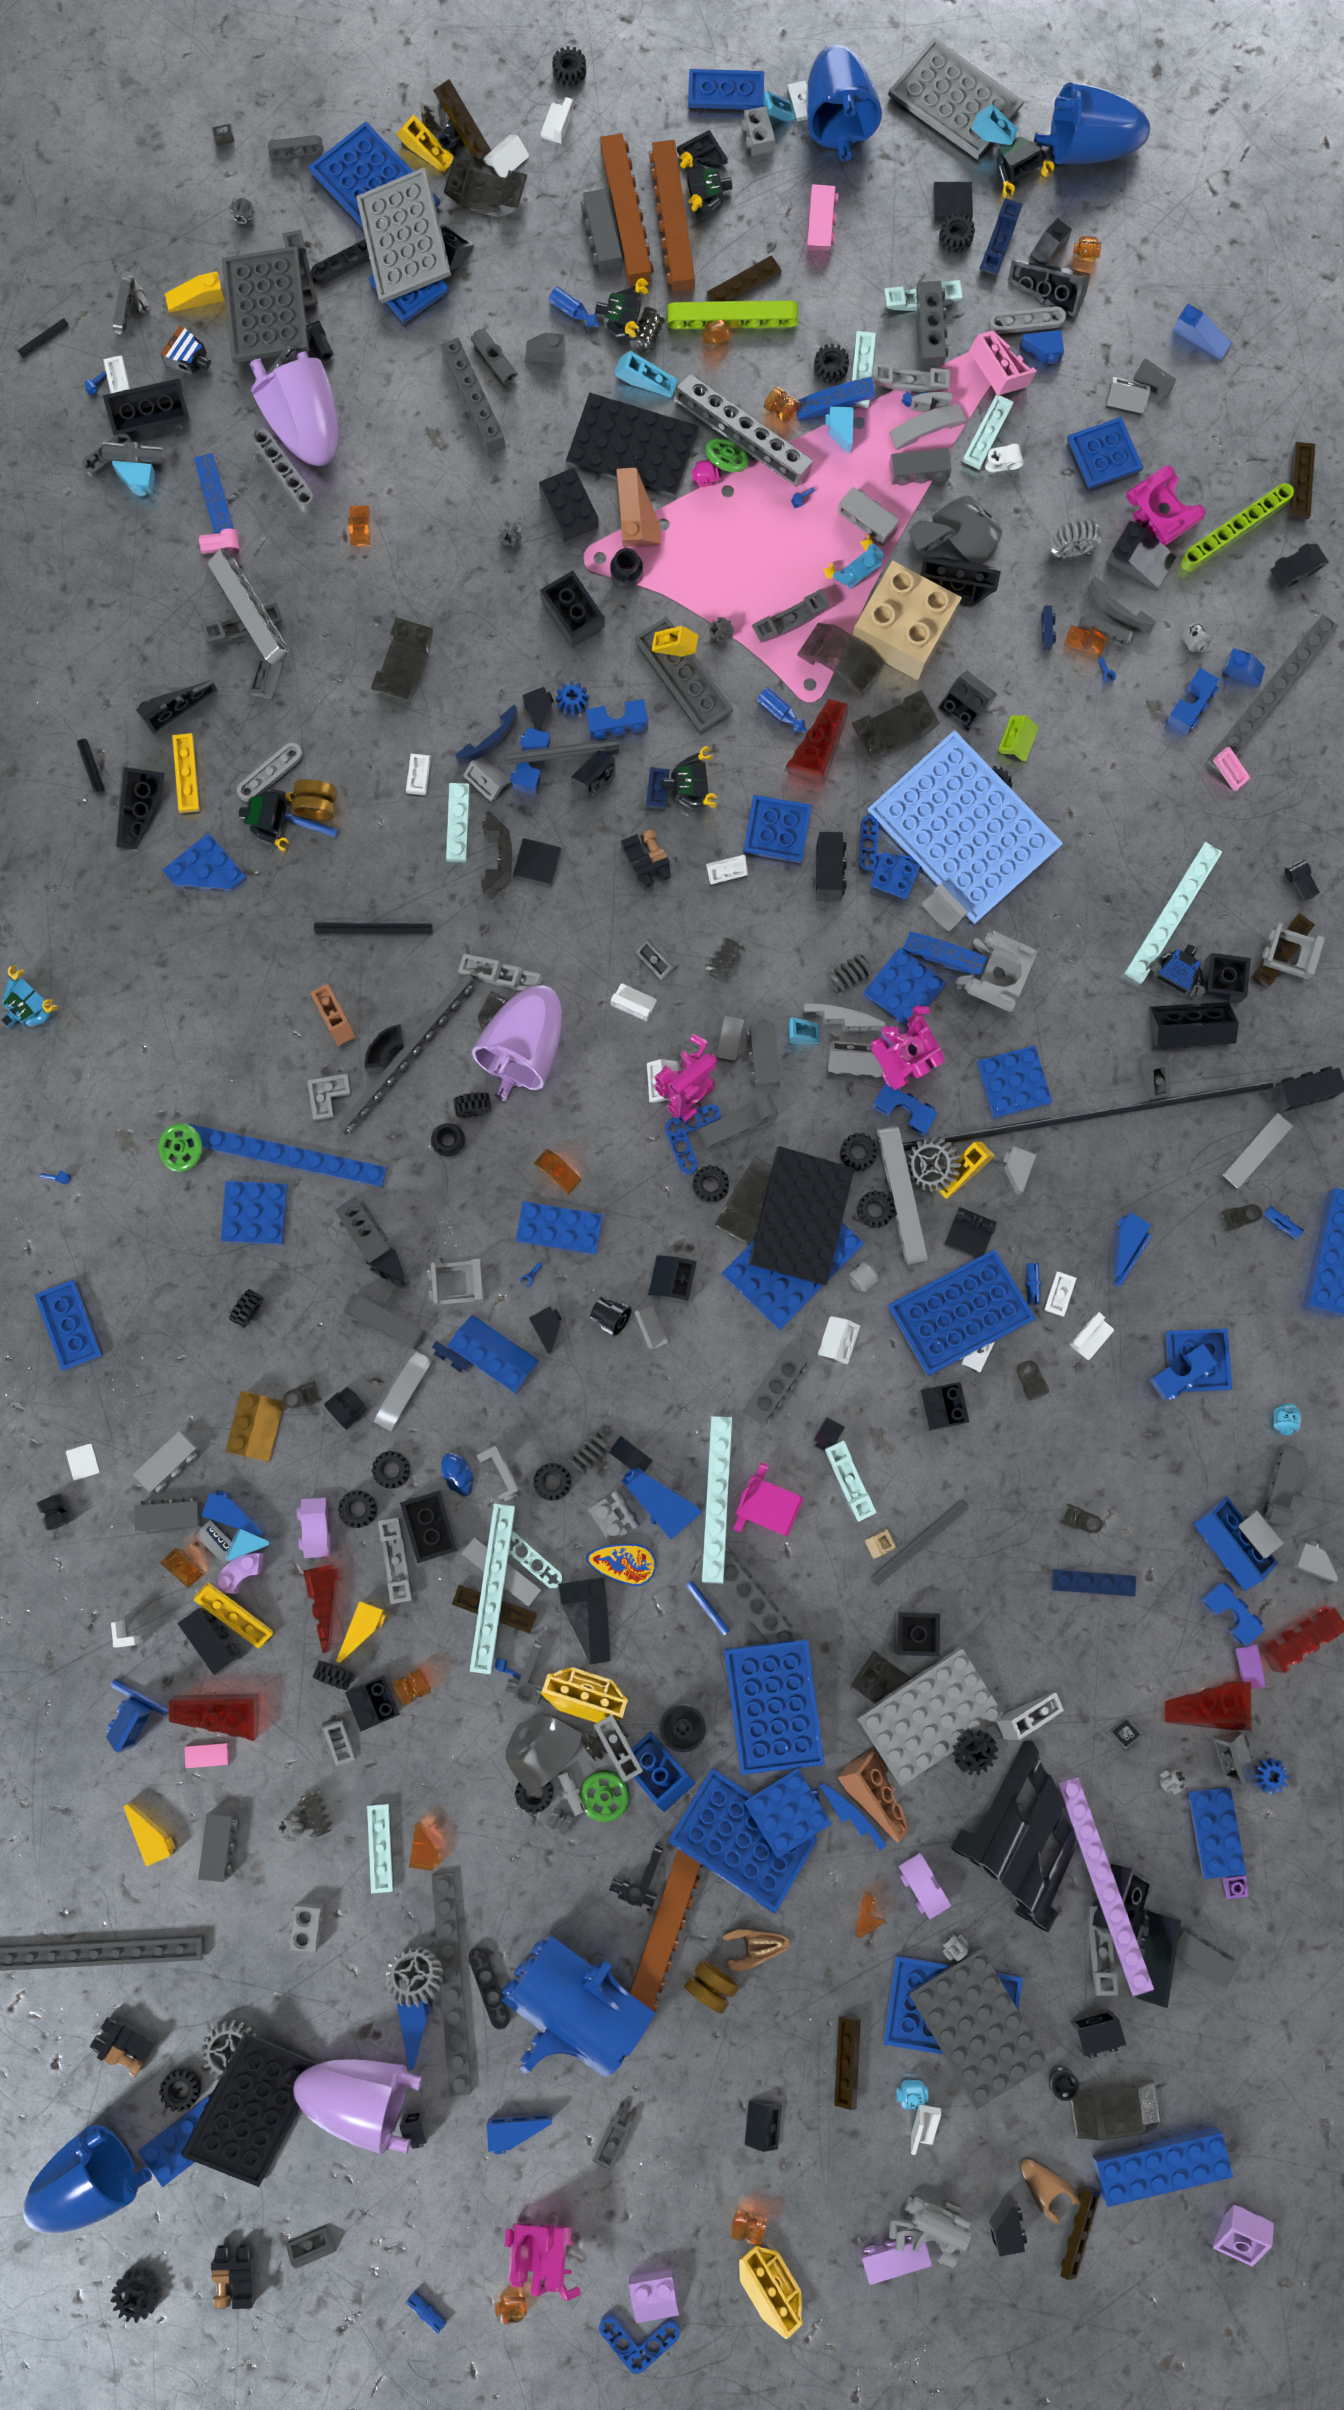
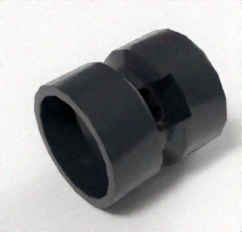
(54, 1512)
(1063, 2083)

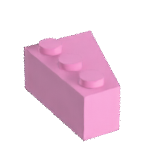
(821, 217)
(999, 364)

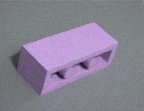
(887, 2263)

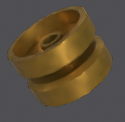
(314, 800)
(711, 1986)

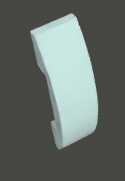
(906, 300)
(849, 1480)

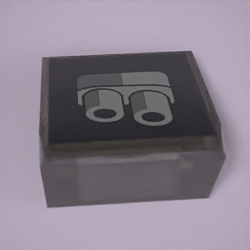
(223, 134)

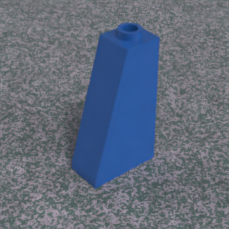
(663, 1504)

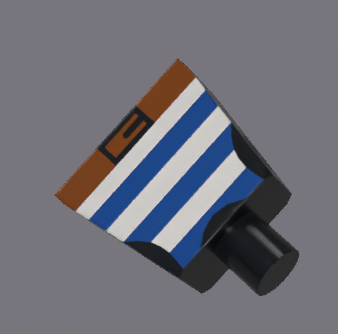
(185, 352)

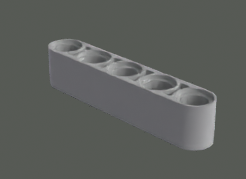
(281, 462)

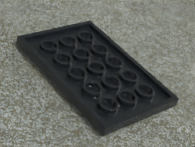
(626, 436)
(801, 1216)
(248, 2111)

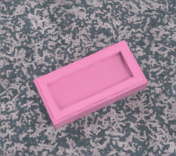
(1231, 768)
(206, 1755)

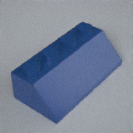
(493, 1353)
(1237, 1553)

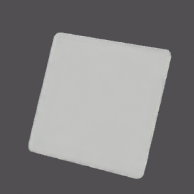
(82, 1462)

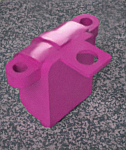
(768, 1504)

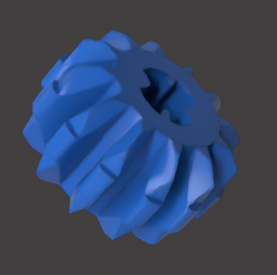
(572, 705)
(1278, 1777)

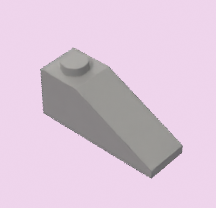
(1029, 1717)
(617, 1748)

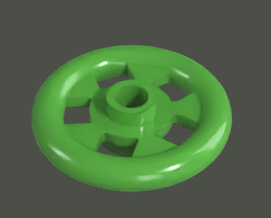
(726, 455)
(195, 1151)
(588, 1802)

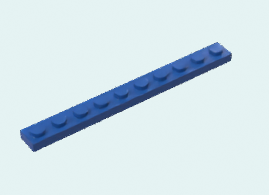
(290, 1156)

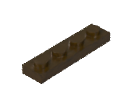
(462, 120)
(745, 281)
(1302, 480)
(1284, 950)
(509, 1614)
(847, 2062)
(1077, 2240)

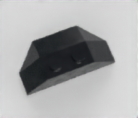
(963, 578)

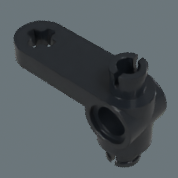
(623, 1887)

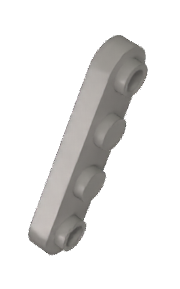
(1027, 320)
(270, 771)

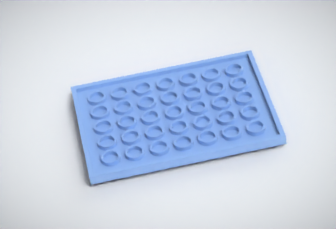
(965, 826)

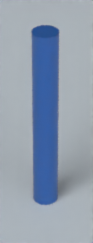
(310, 824)
(1120, 1280)
(707, 1607)
(140, 1697)

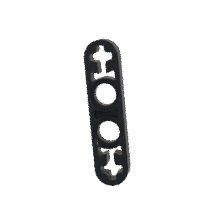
(341, 257)
(492, 1986)

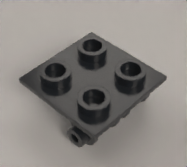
(970, 1232)

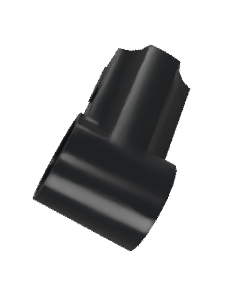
(449, 136)
(318, 341)
(1300, 875)

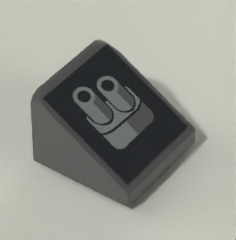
(1125, 1733)

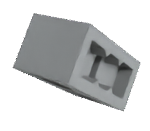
(431, 109)
(761, 130)
(310, 1928)

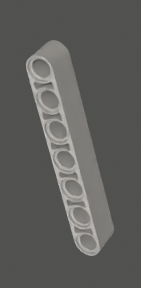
(248, 606)
(902, 1194)

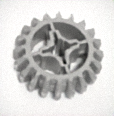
(1075, 539)
(919, 1154)
(400, 1972)
(220, 2050)

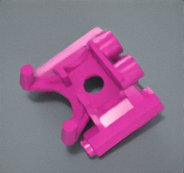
(1151, 494)
(896, 1061)
(689, 1084)
(541, 2252)

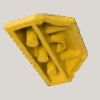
(584, 1695)
(772, 2289)

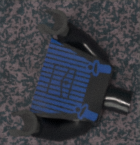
(1179, 971)

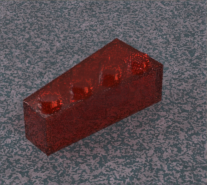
(817, 750)
(1302, 1639)
(217, 1713)

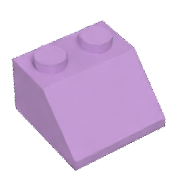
(1244, 2235)
(653, 2296)

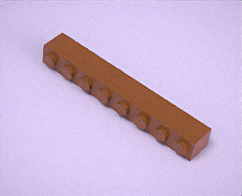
(625, 208)
(673, 216)
(664, 1930)

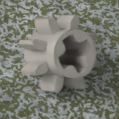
(1173, 1780)
(291, 1827)
(955, 1947)

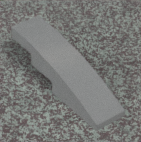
(498, 973)
(851, 1019)

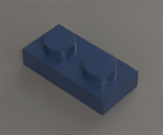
(1047, 621)
(656, 796)
(457, 1362)

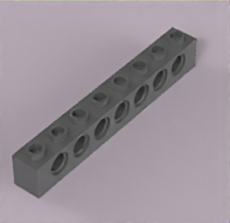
(743, 430)

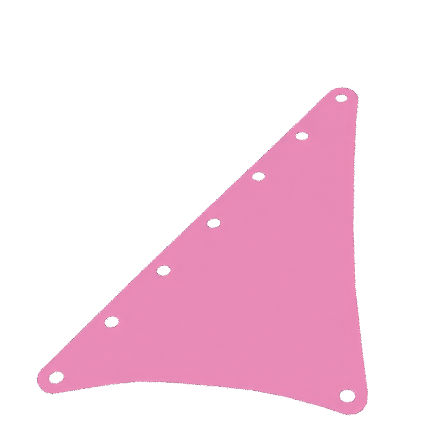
(762, 555)

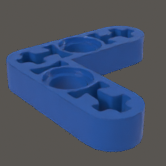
(876, 857)
(681, 1135)
(634, 2349)

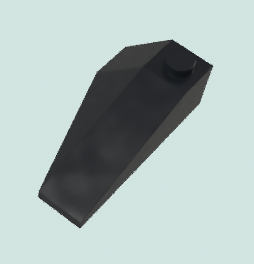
(1051, 284)
(166, 708)
(137, 800)
(588, 1615)

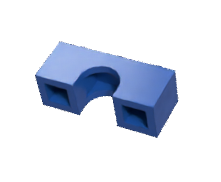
(1201, 687)
(601, 724)
(525, 777)
(921, 1114)
(1198, 1362)
(1246, 1626)

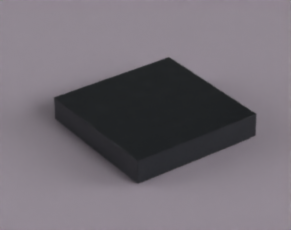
(952, 198)
(537, 862)

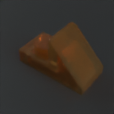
(359, 525)
(1086, 641)
(182, 1567)
(867, 1922)

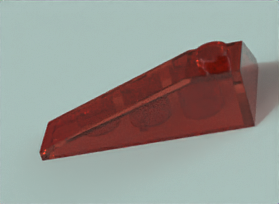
(322, 1587)

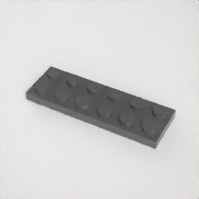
(686, 680)

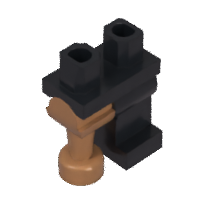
(647, 864)
(122, 2038)
(235, 2270)

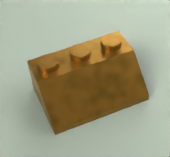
(254, 1426)

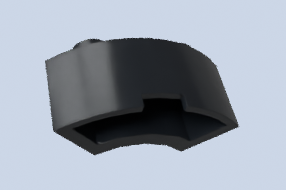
(1305, 562)
(383, 1048)

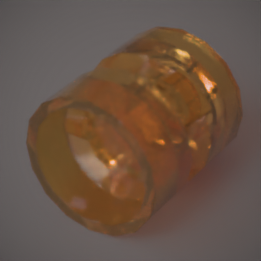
(779, 403)
(413, 1686)
(740, 2229)

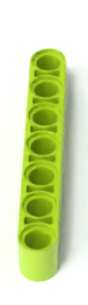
(735, 313)
(1241, 520)

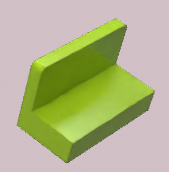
(1018, 736)

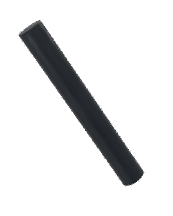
(42, 337)

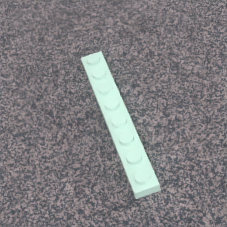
(1173, 912)
(717, 1500)
(492, 1588)

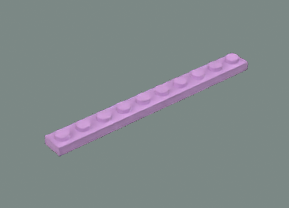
(1105, 1887)

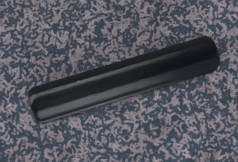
(90, 766)

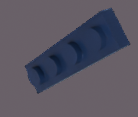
(1093, 1583)

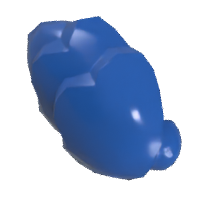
(457, 1474)

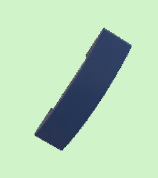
(1001, 236)
(470, 753)

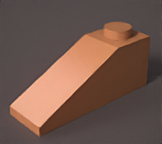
(332, 1014)

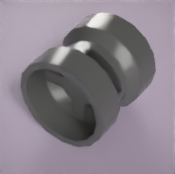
(559, 1822)

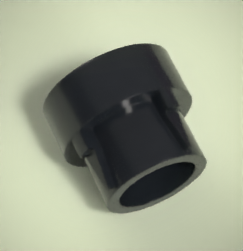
(626, 577)
(443, 1131)
(611, 1315)
(346, 1407)

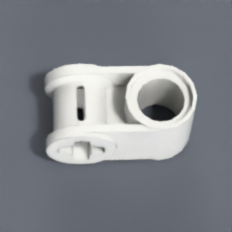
(1004, 458)

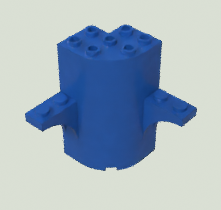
(576, 2009)

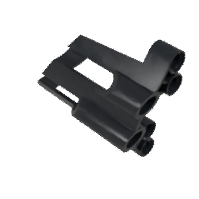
(1012, 1847)

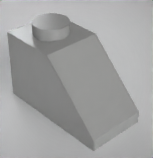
(1018, 1167)
(1314, 1561)

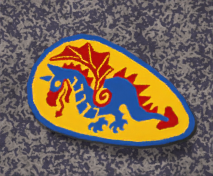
(624, 1563)

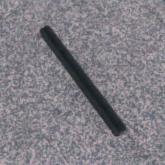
(373, 927)

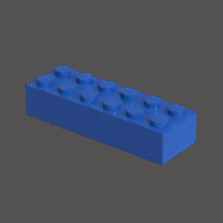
(1326, 1276)
(1162, 2166)

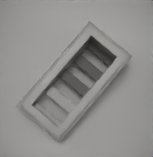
(338, 1722)

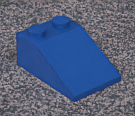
(128, 1724)
(662, 1774)

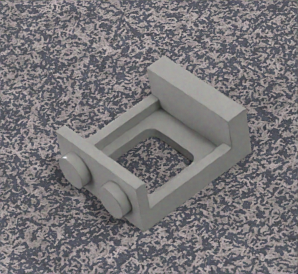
(1308, 955)
(473, 1282)
(494, 1453)

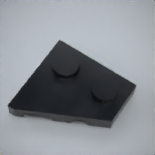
(704, 150)

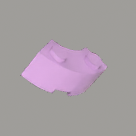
(315, 1535)
(238, 1571)
(924, 1885)

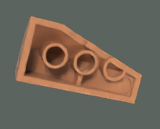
(637, 515)
(870, 1789)

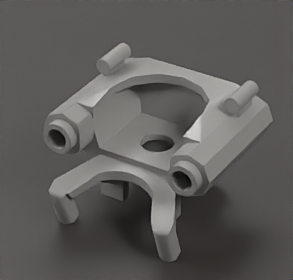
(1012, 957)
(933, 2224)

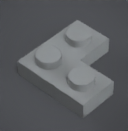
(321, 1092)

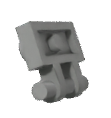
(608, 1520)

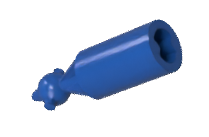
(572, 306)
(780, 709)

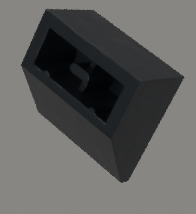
(967, 700)
(594, 773)
(391, 1266)
(672, 1278)
(943, 1406)
(372, 1703)
(1006, 2228)

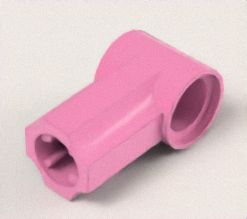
(225, 539)

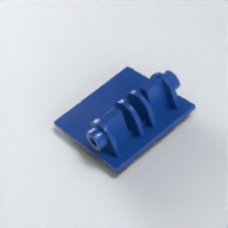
(895, 875)

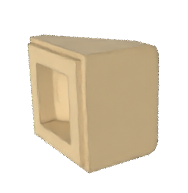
(880, 1544)

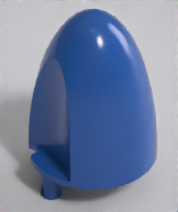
(841, 100)
(1093, 126)
(83, 2183)

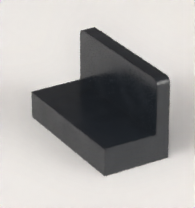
(763, 2126)

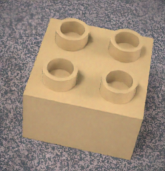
(906, 619)

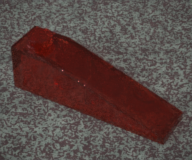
(1219, 1708)

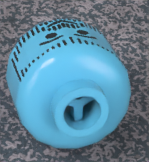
(1287, 1418)
(912, 2094)

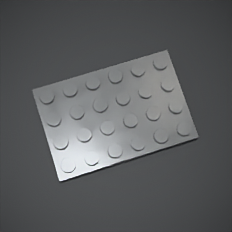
(950, 93)
(403, 235)
(928, 1714)

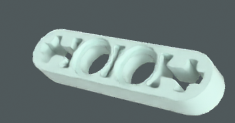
(531, 1556)

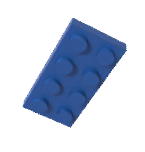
(726, 89)
(559, 1228)
(68, 1325)
(1217, 1833)
(164, 2151)

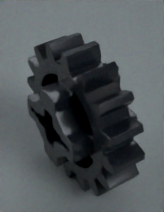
(974, 1749)
(137, 2304)

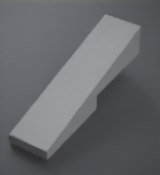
(1257, 1150)
(514, 1581)

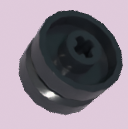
(682, 1740)

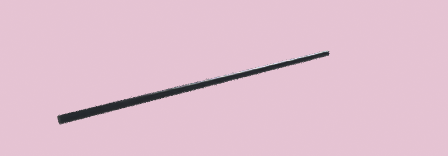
(1099, 1113)

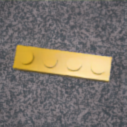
(186, 773)
(233, 1615)

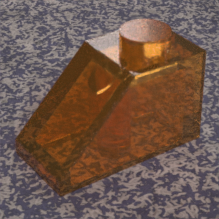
(557, 1171)
(424, 1849)

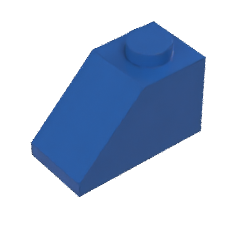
(1044, 346)
(1244, 667)

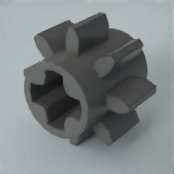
(242, 210)
(510, 533)
(721, 629)

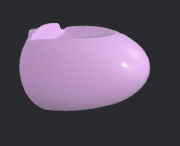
(299, 407)
(522, 1040)
(357, 2101)

